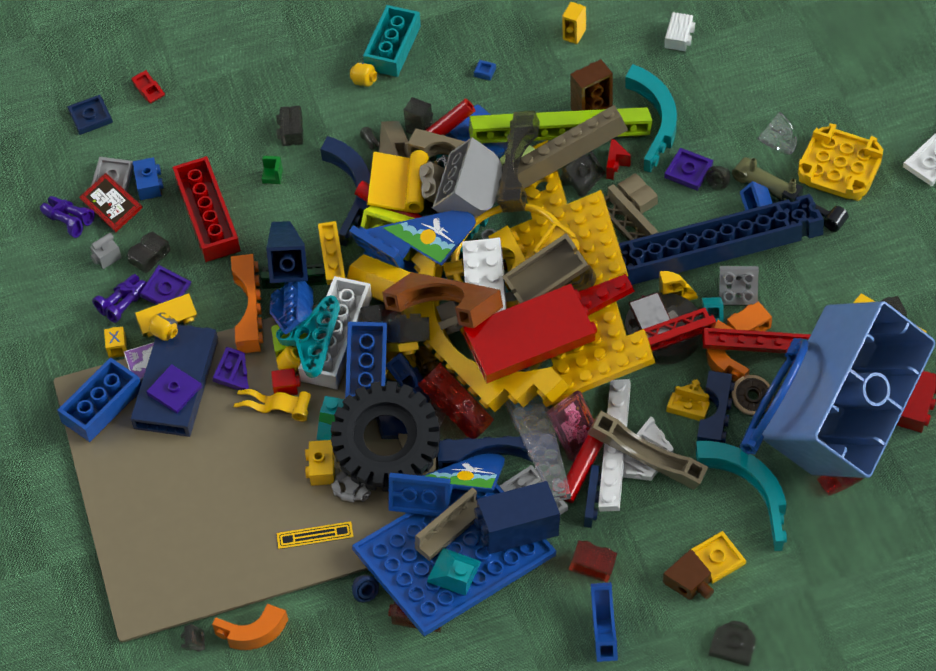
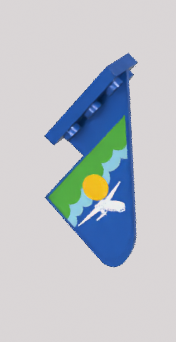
(430, 235)
(432, 492)

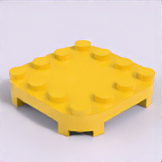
(840, 162)

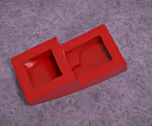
(147, 87)

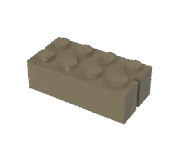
(546, 270)

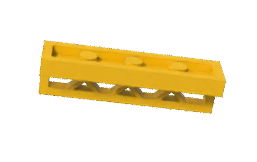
(331, 251)

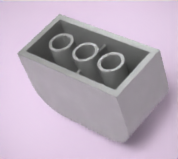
(469, 180)

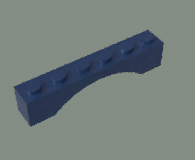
(458, 450)

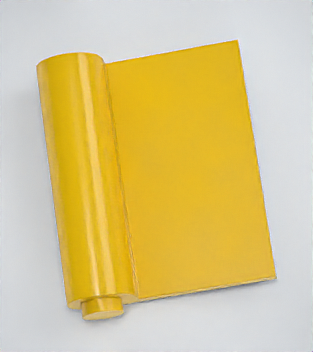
(397, 181)

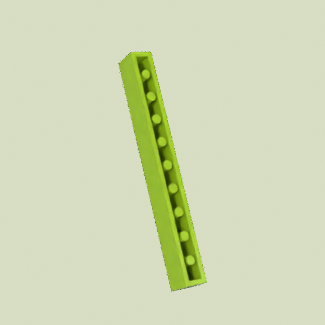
(553, 124)

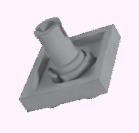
(738, 278)

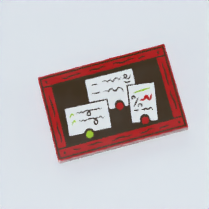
(110, 202)

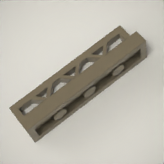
(630, 212)
(447, 526)

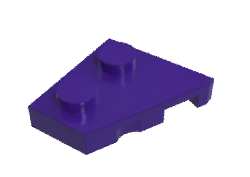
(232, 370)

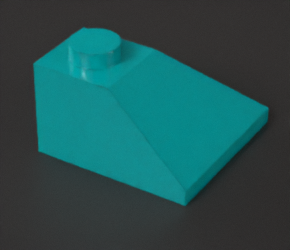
(454, 571)

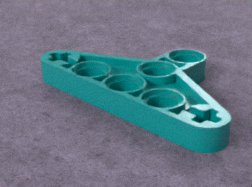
(314, 327)

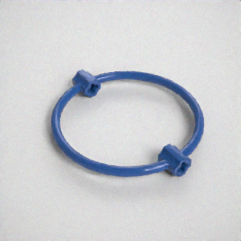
(795, 357)

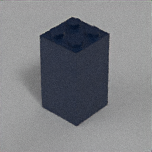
(517, 517)

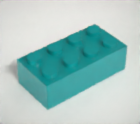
(392, 40)

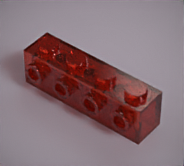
(453, 400)

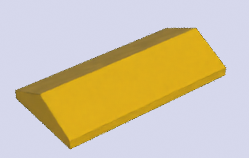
(375, 272)

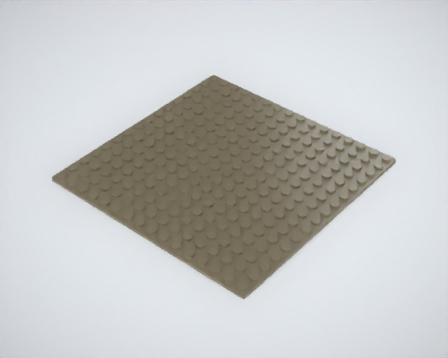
(196, 518)

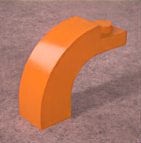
(721, 362)
(255, 634)

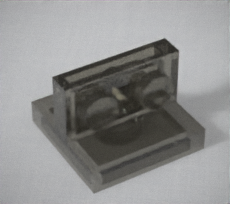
(582, 173)

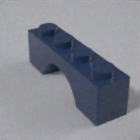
(718, 388)

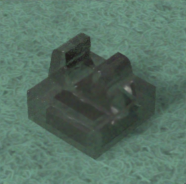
(193, 638)

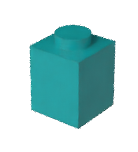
(714, 307)

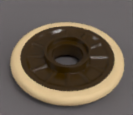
(741, 389)

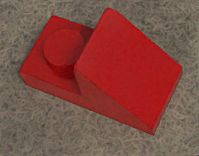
(617, 157)

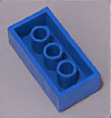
(365, 355)
(100, 399)

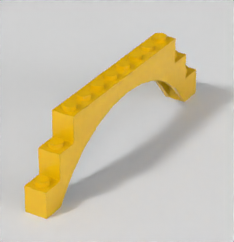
(518, 386)

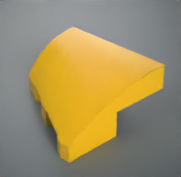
(674, 283)

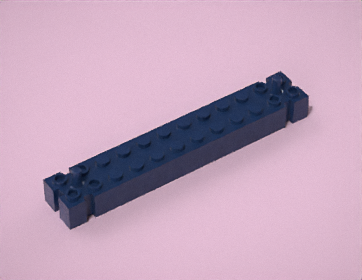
(721, 238)

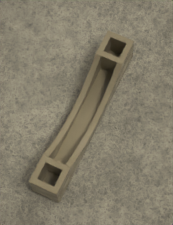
(617, 435)

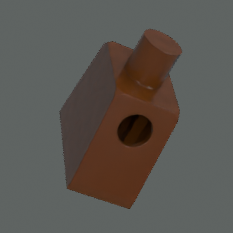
(689, 577)

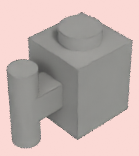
(105, 251)

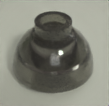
(718, 177)

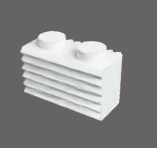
(679, 31)

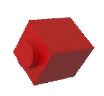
(285, 381)

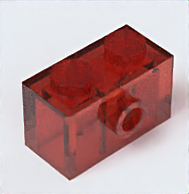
(593, 561)

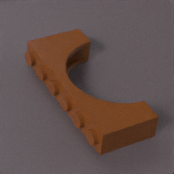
(475, 301)

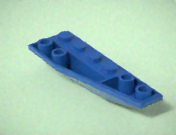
(291, 305)

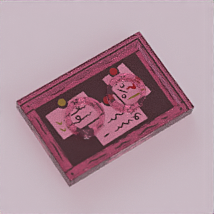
(571, 422)

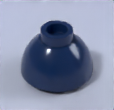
(365, 588)

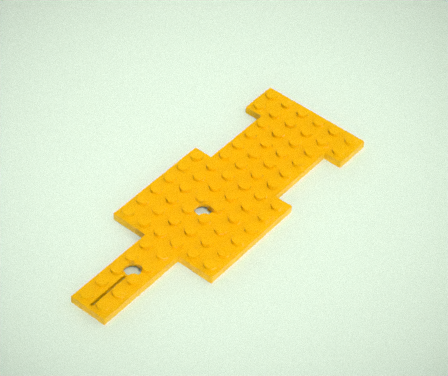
(612, 352)

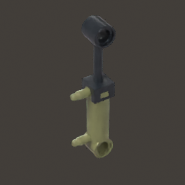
(748, 171)

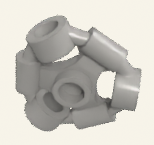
(351, 487)

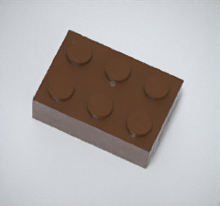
(592, 87)

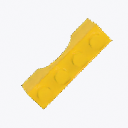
(510, 246)

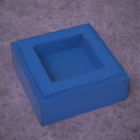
(484, 70)

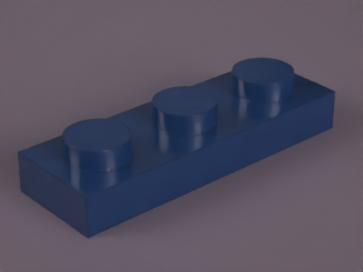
(593, 496)

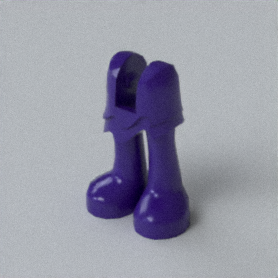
(59, 211)
(127, 290)

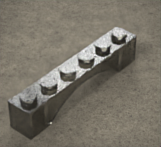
(523, 131)

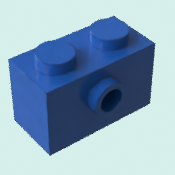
(147, 178)
(755, 196)

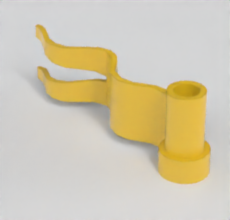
(279, 401)

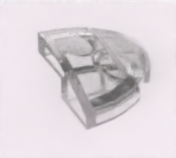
(779, 135)

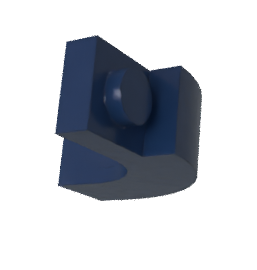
(406, 374)

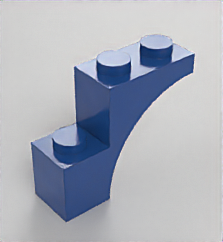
(603, 622)

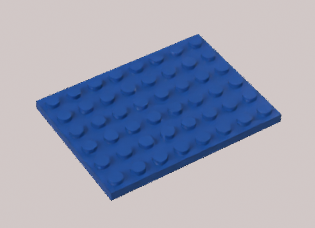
(404, 571)

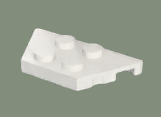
(652, 434)

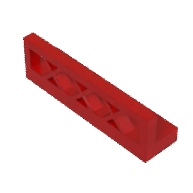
(680, 333)

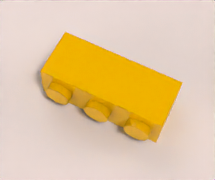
(178, 308)

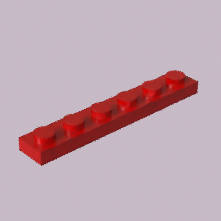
(748, 340)

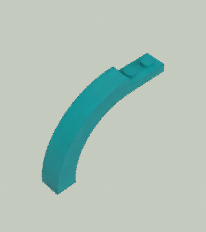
(657, 93)
(750, 468)

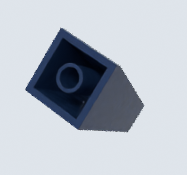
(286, 254)

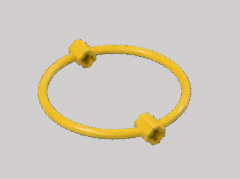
(455, 268)

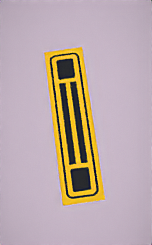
(314, 535)

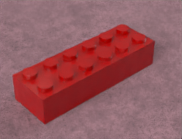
(206, 209)

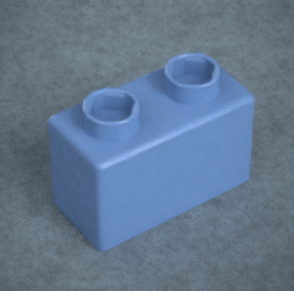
(850, 389)

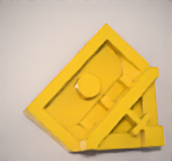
(689, 401)

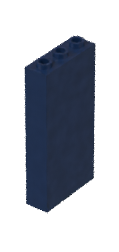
(190, 352)

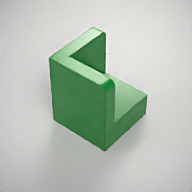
(272, 170)

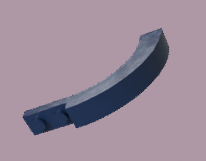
(350, 161)

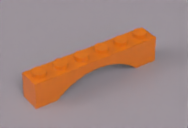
(248, 329)

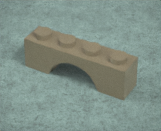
(432, 143)

